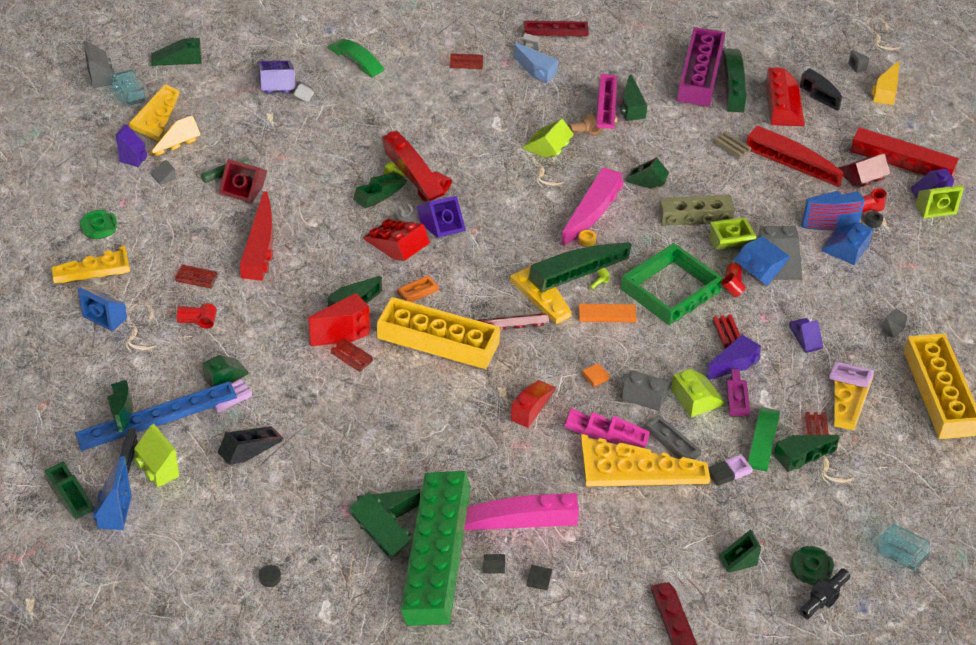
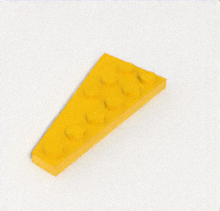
(631, 465)

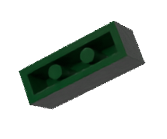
(380, 525)

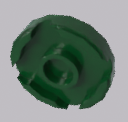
(811, 565)

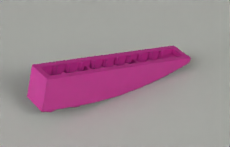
(606, 101)
(594, 203)
(524, 512)

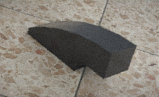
(821, 89)

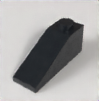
(246, 444)

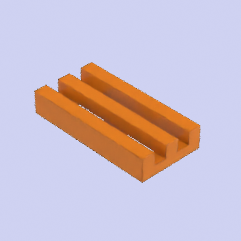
(419, 290)

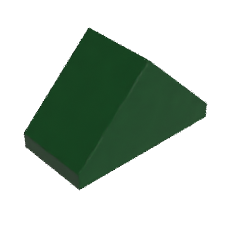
(742, 553)

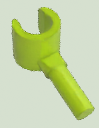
(391, 167)
(603, 275)

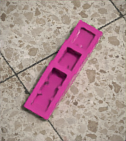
(612, 430)

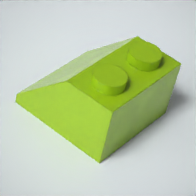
(549, 139)
(939, 201)
(731, 233)
(695, 392)
(156, 457)

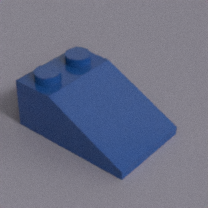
(114, 498)

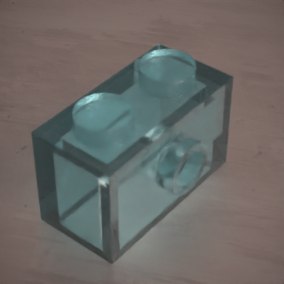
(128, 88)
(904, 547)

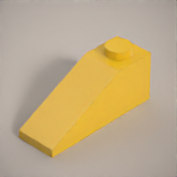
(886, 86)

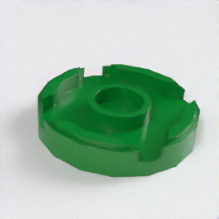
(98, 224)

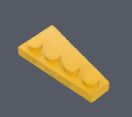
(156, 113)
(91, 267)
(548, 301)
(848, 404)

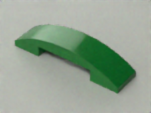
(359, 54)
(763, 439)

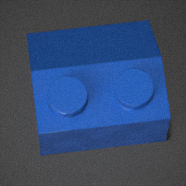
(849, 242)
(762, 259)
(101, 308)

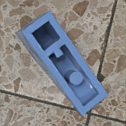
(536, 63)

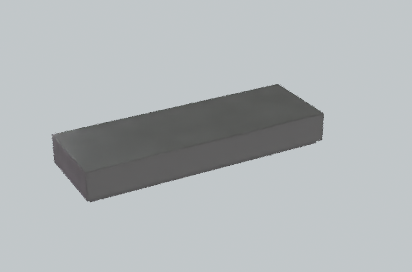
(672, 438)

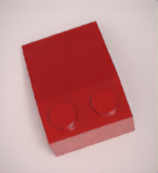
(341, 320)

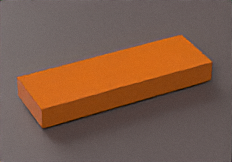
(607, 313)

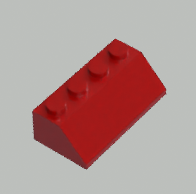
(783, 98)

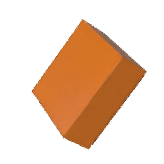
(595, 375)

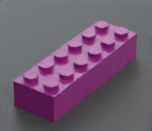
(701, 67)

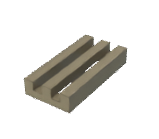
(732, 145)

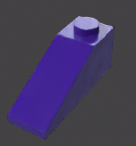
(738, 356)

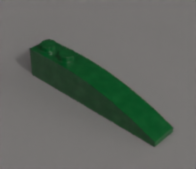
(734, 80)
(576, 264)

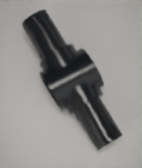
(825, 593)

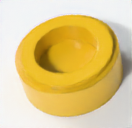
(587, 238)

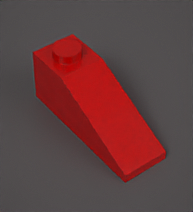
(531, 402)

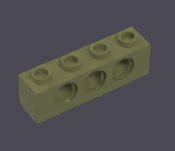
(695, 209)

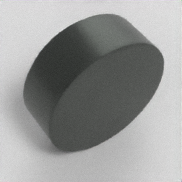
(873, 219)
(269, 575)

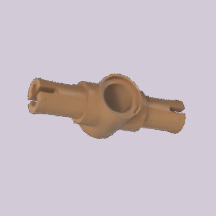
(587, 125)

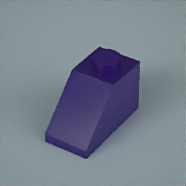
(130, 147)
(933, 180)

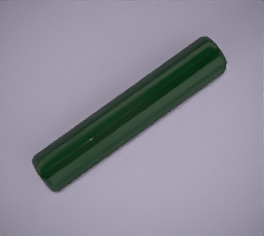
(219, 171)

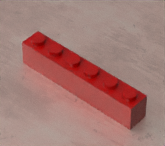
(902, 153)

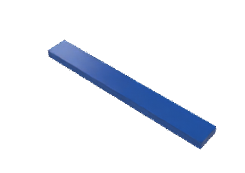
(157, 415)

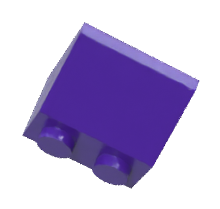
(442, 216)

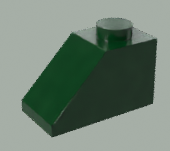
(648, 174)
(222, 370)

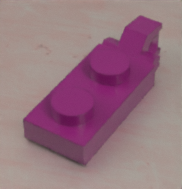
(737, 395)

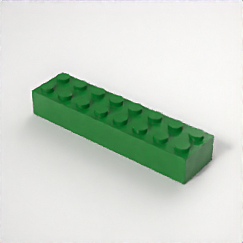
(436, 549)

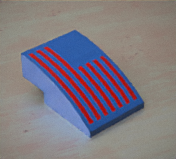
(832, 210)

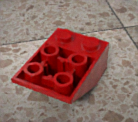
(398, 238)

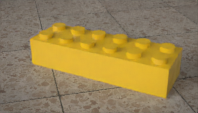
(438, 332)
(941, 385)

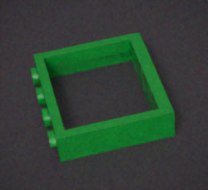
(656, 263)

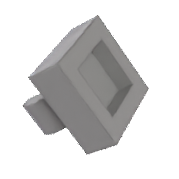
(532, 41)
(405, 214)

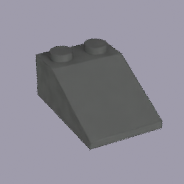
(787, 240)

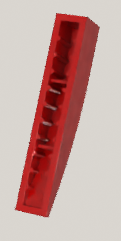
(793, 154)
(412, 165)
(259, 244)

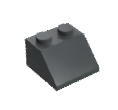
(98, 66)
(645, 390)

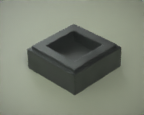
(721, 473)
(493, 563)
(539, 577)

